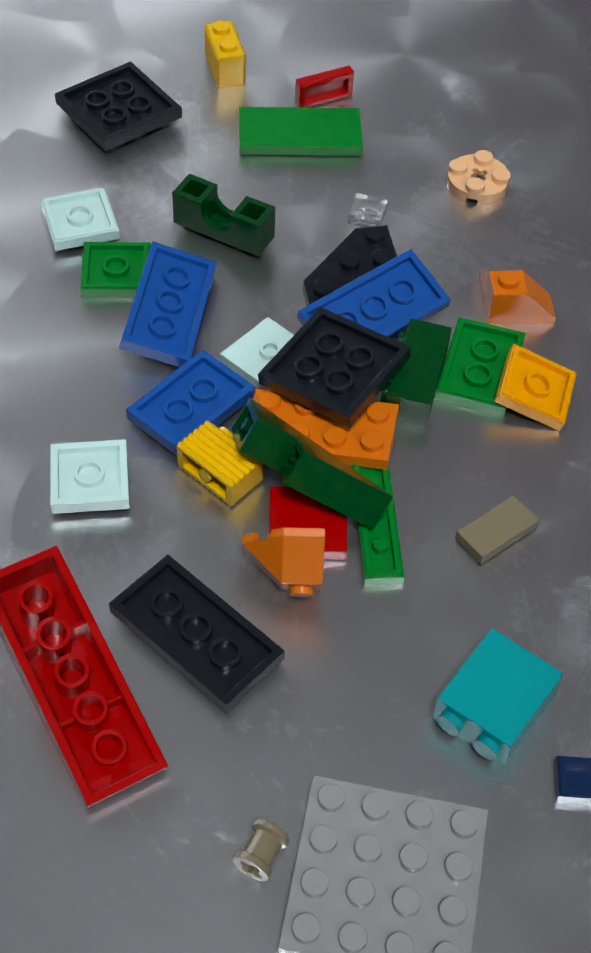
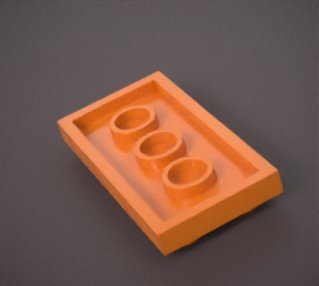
(363, 444)

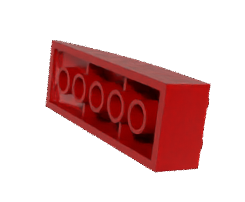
(74, 679)

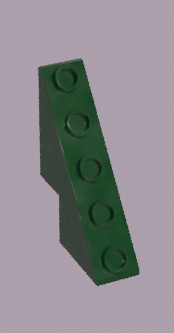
(308, 465)

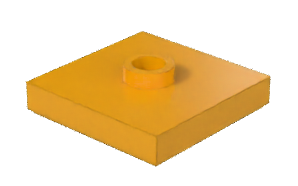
(536, 387)

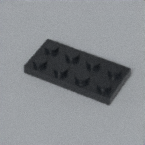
(197, 632)

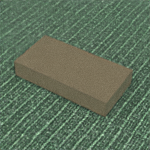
(497, 529)

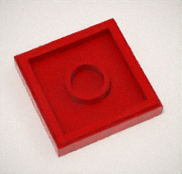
(297, 510)

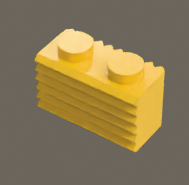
(225, 54)
(216, 462)

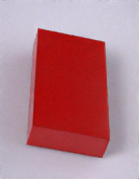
(324, 87)

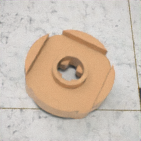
(478, 178)

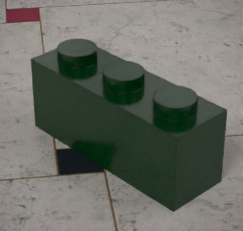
(418, 378)

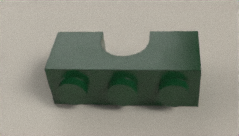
(200, 209)

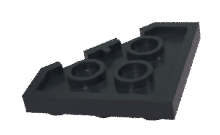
(352, 258)

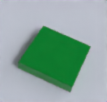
(112, 268)

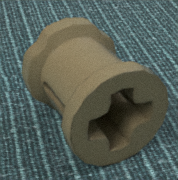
(261, 850)

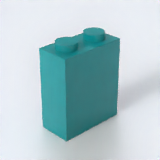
(496, 696)

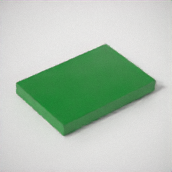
(476, 365)

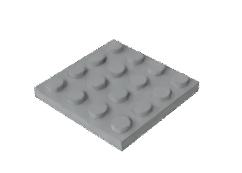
(384, 873)

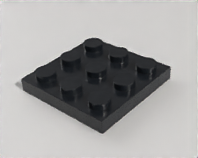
(118, 106)
(334, 366)

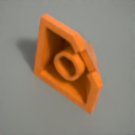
(514, 298)
(289, 558)

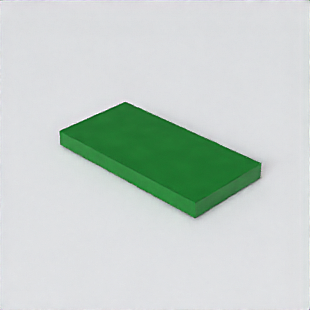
(300, 131)

